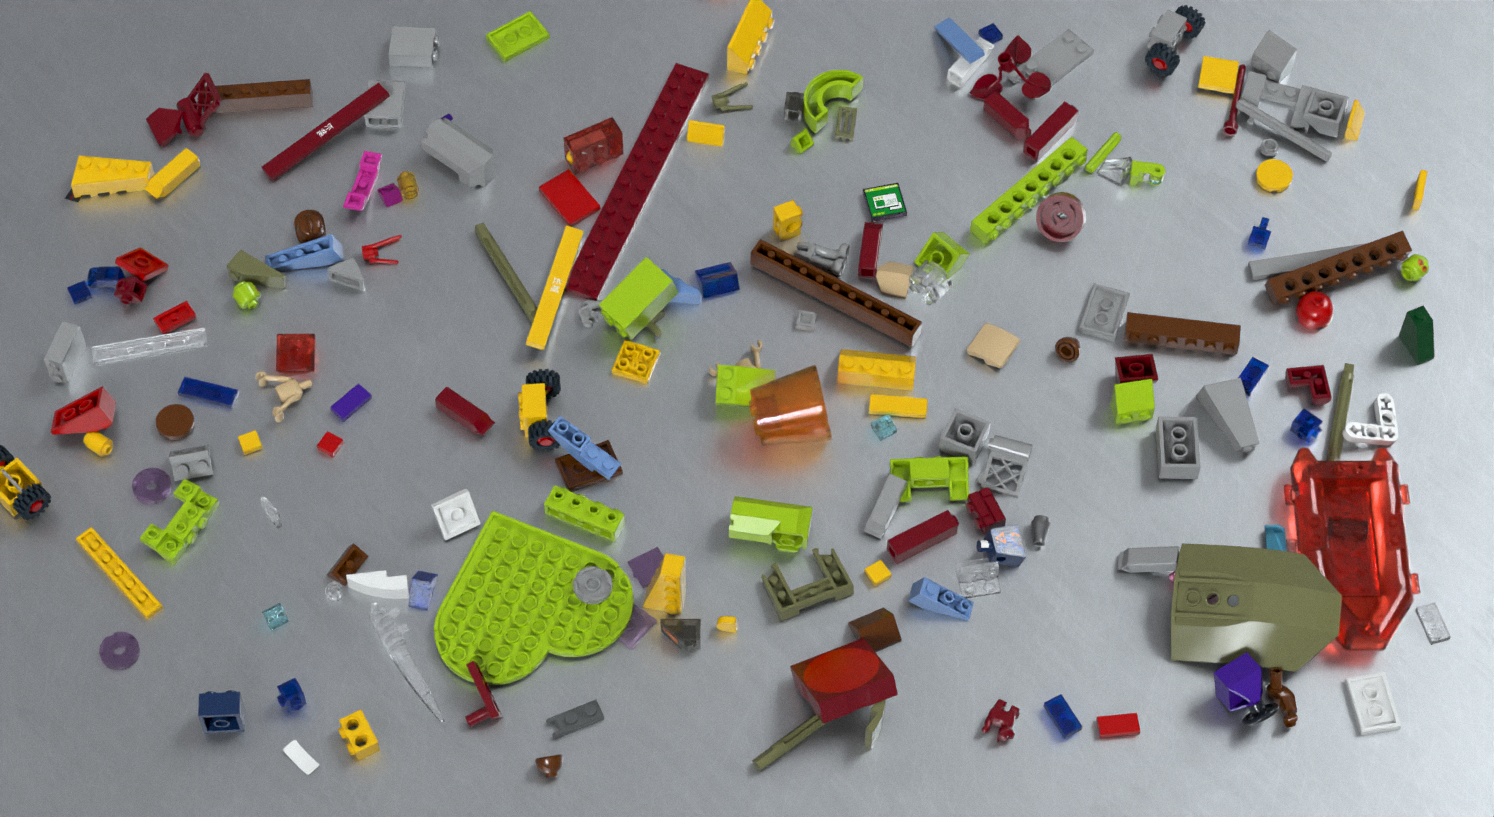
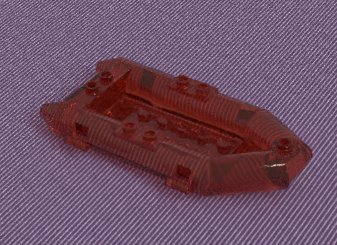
(1357, 538)

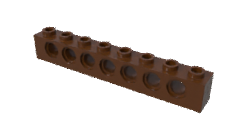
(1396, 243)

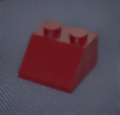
(1135, 368)

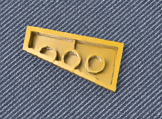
(109, 175)

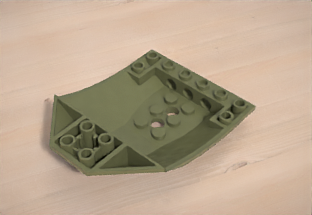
(1282, 612)

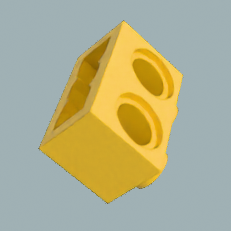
(362, 733)

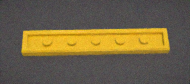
(119, 573)

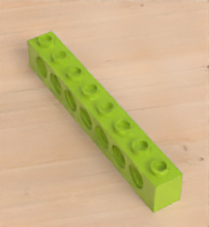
(1029, 190)

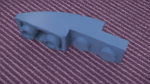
(582, 449)

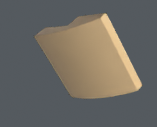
(993, 345)

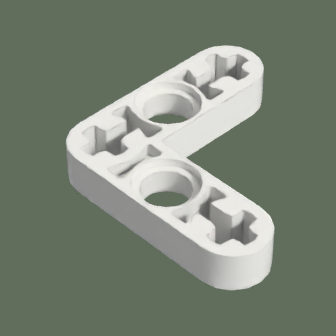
(1380, 429)

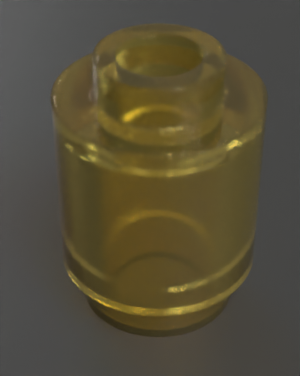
(408, 185)

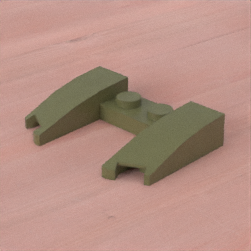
(789, 602)

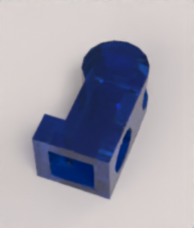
(104, 277)

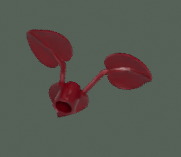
(1016, 52)

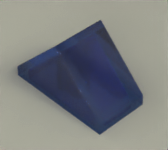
(422, 589)

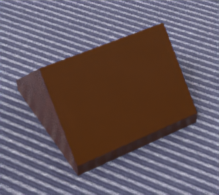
(877, 628)

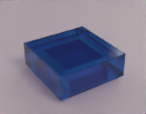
(990, 33)
(79, 292)

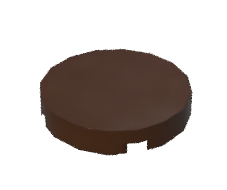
(175, 421)

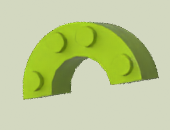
(825, 87)

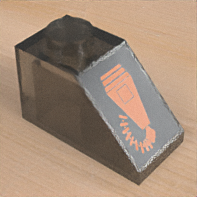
(683, 632)

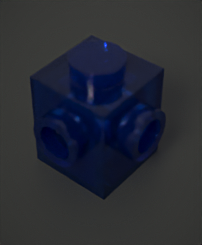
(1306, 426)
(291, 695)

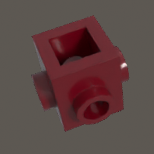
(130, 290)

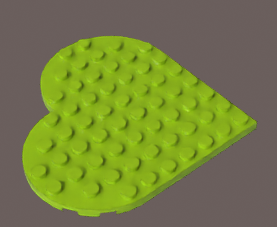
(520, 603)

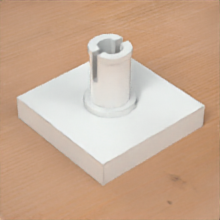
(455, 514)

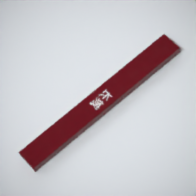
(325, 131)

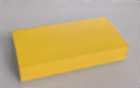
(1419, 190)

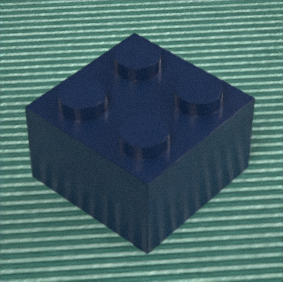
(221, 712)

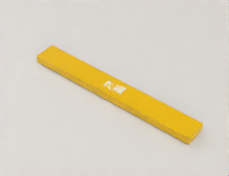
(554, 288)

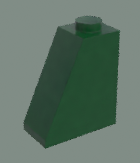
(1418, 335)

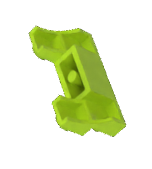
(933, 473)
(185, 524)

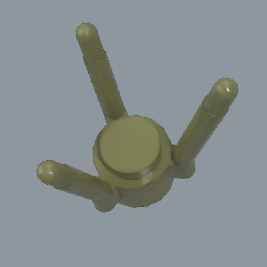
(721, 99)

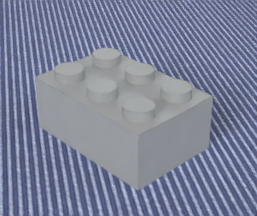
(1177, 447)

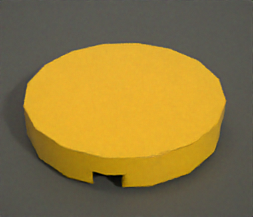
(1274, 175)

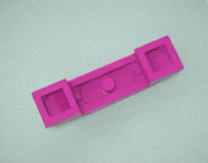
(364, 181)

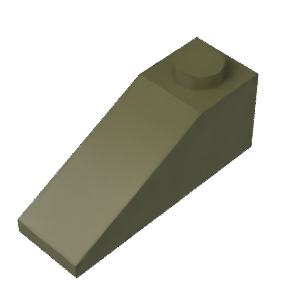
(249, 269)

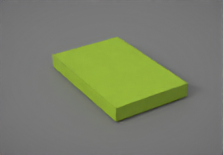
(517, 36)

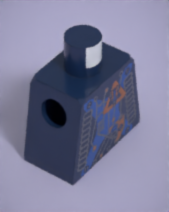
(1003, 546)

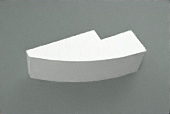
(379, 585)

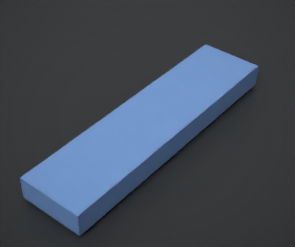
(959, 40)

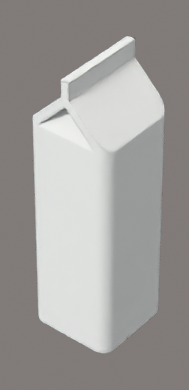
(962, 70)

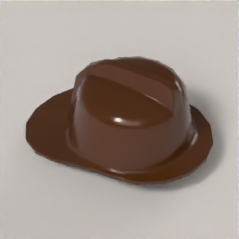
(309, 226)

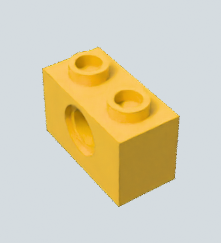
(787, 220)

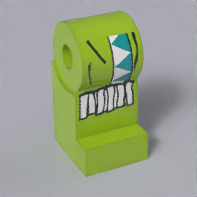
(1146, 172)

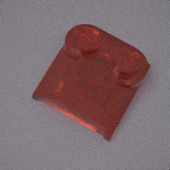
(295, 353)

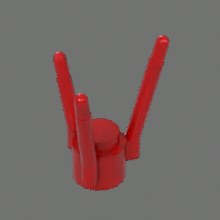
(371, 251)

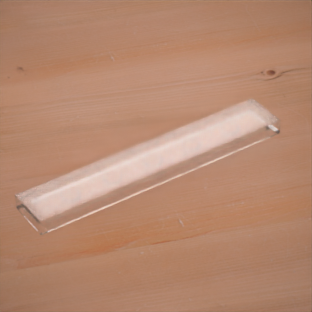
(149, 346)

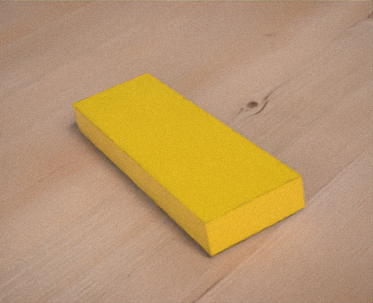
(898, 406)

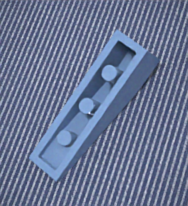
(307, 255)

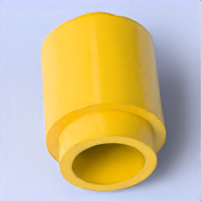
(98, 443)

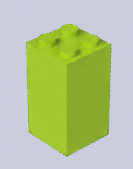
(638, 299)

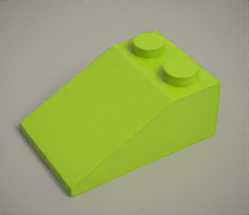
(736, 381)

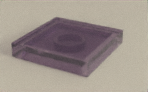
(638, 627)

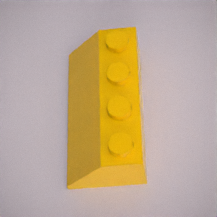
(749, 36)
(876, 369)

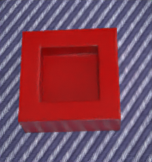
(330, 444)

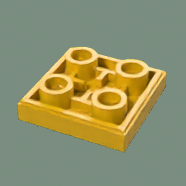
(1218, 74)
(635, 361)

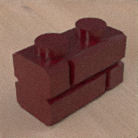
(985, 510)

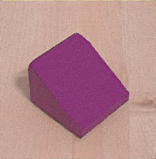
(390, 195)

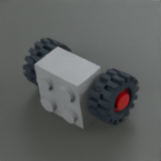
(1169, 35)

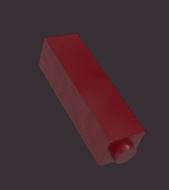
(1051, 131)
(922, 536)

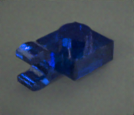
(1259, 235)

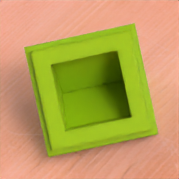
(802, 141)

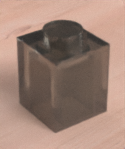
(794, 106)

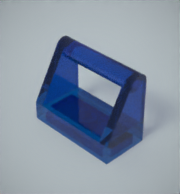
(718, 283)

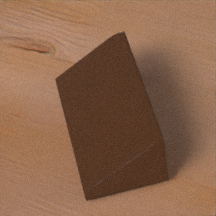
(347, 564)

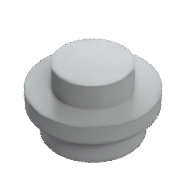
(1269, 147)

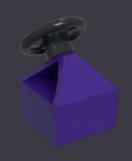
(1241, 686)

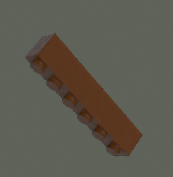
(264, 96)
(1182, 333)

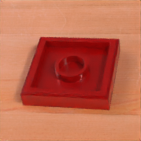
(141, 264)

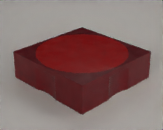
(844, 680)

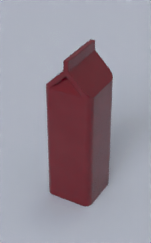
(1007, 115)
(870, 250)
(463, 411)

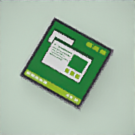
(884, 202)

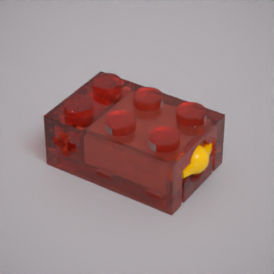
(593, 145)

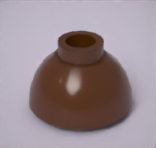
(1068, 349)
(550, 765)

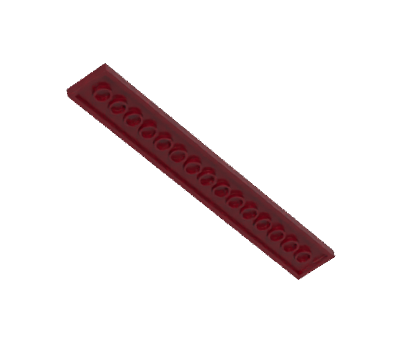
(635, 182)

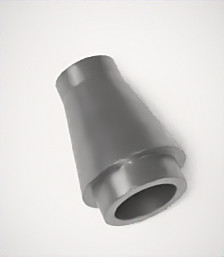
(1040, 528)

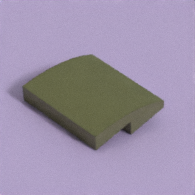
(875, 724)

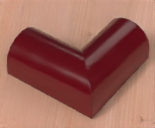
(1314, 378)

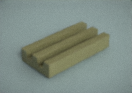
(844, 135)

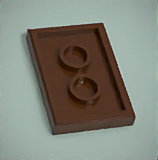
(577, 475)

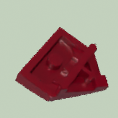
(165, 124)

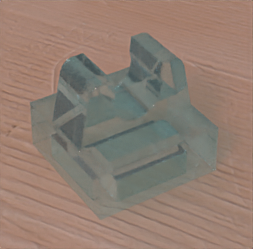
(883, 427)
(275, 616)

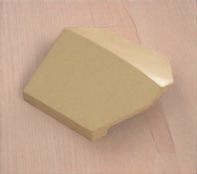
(894, 279)

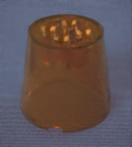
(790, 409)

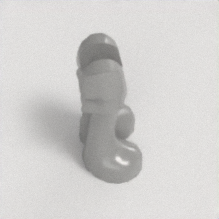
(807, 253)

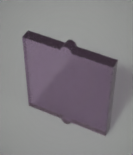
(646, 566)

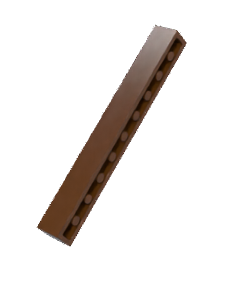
(836, 293)

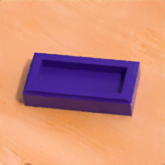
(351, 402)

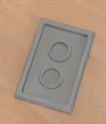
(1104, 312)

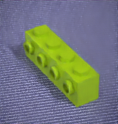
(584, 513)

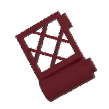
(193, 119)

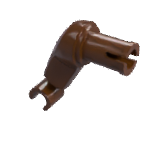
(1283, 697)

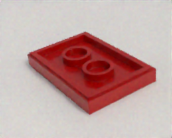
(569, 198)

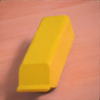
(173, 174)

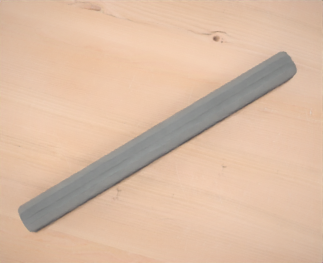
(1283, 129)

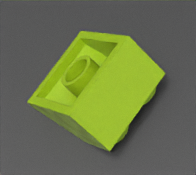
(944, 252)
(1133, 401)

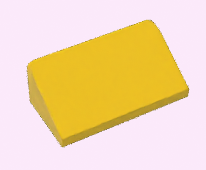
(1355, 121)
(705, 133)

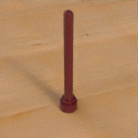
(1230, 126)

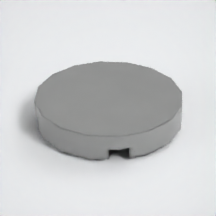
(592, 585)

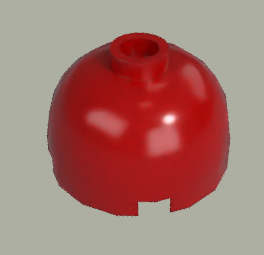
(1315, 310)

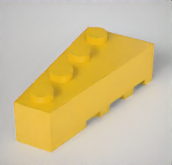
(667, 586)

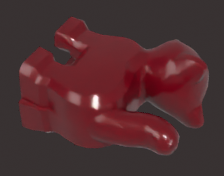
(1003, 719)

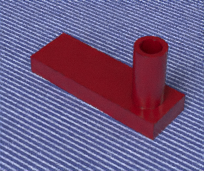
(491, 708)

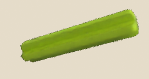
(1103, 152)

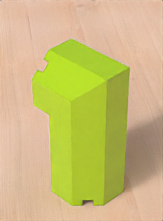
(771, 522)

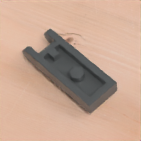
(576, 718)

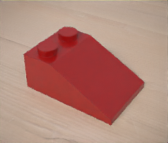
(85, 414)

